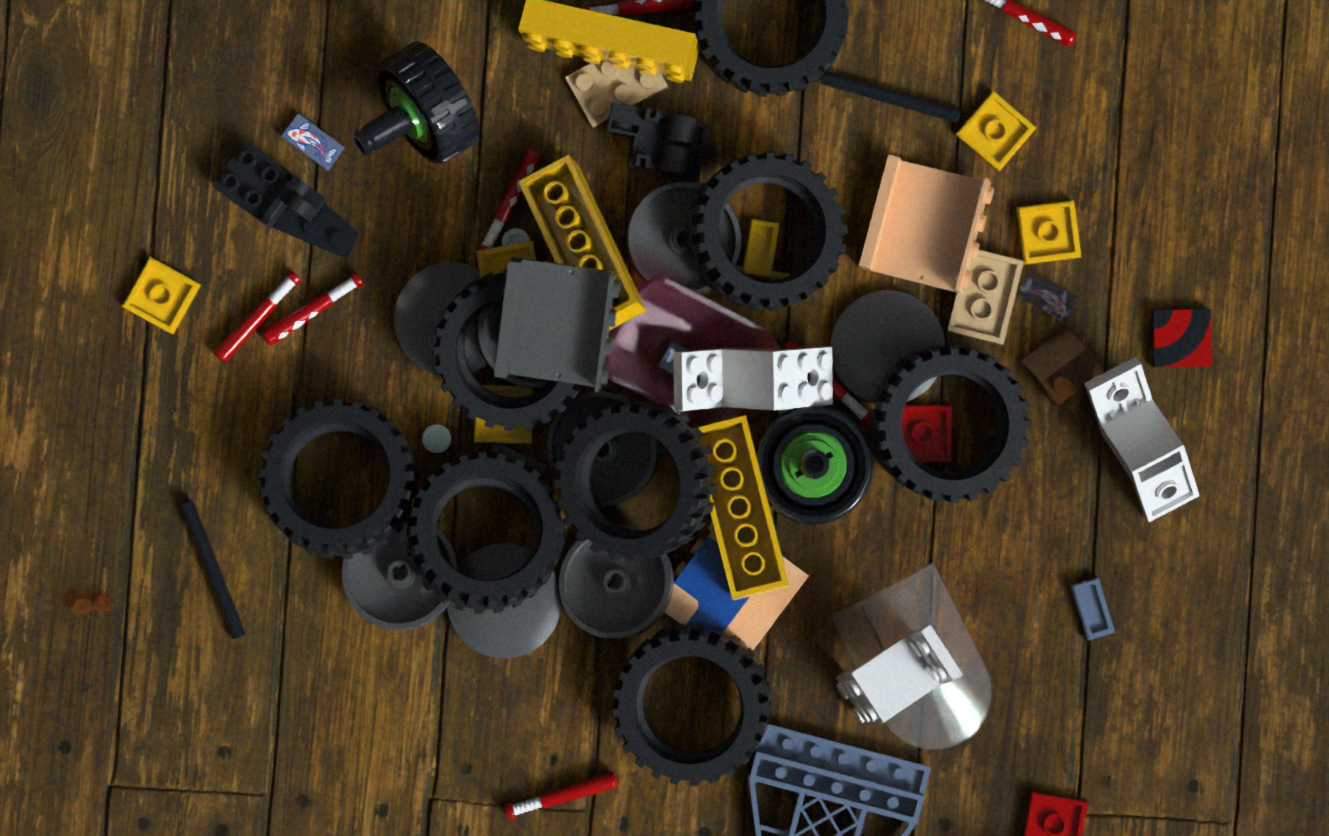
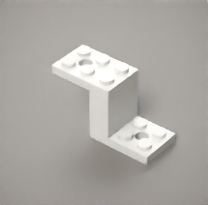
(753, 378)
(1142, 439)
(898, 676)

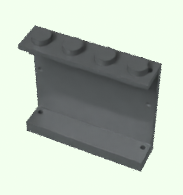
(557, 322)

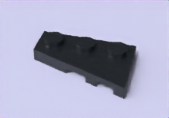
(324, 231)

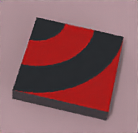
(1182, 338)

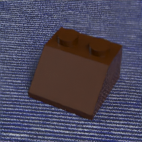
(1062, 366)

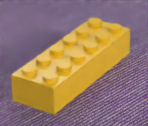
(609, 39)
(577, 228)
(742, 512)

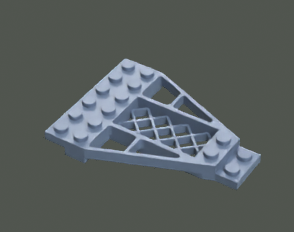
(838, 775)

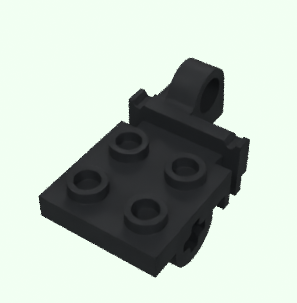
(664, 141)
(266, 187)

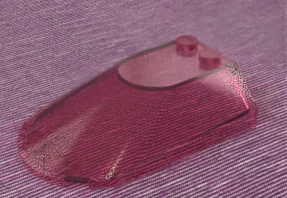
(690, 321)

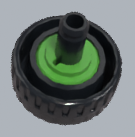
(423, 105)
(814, 464)

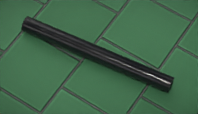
(890, 96)
(212, 569)

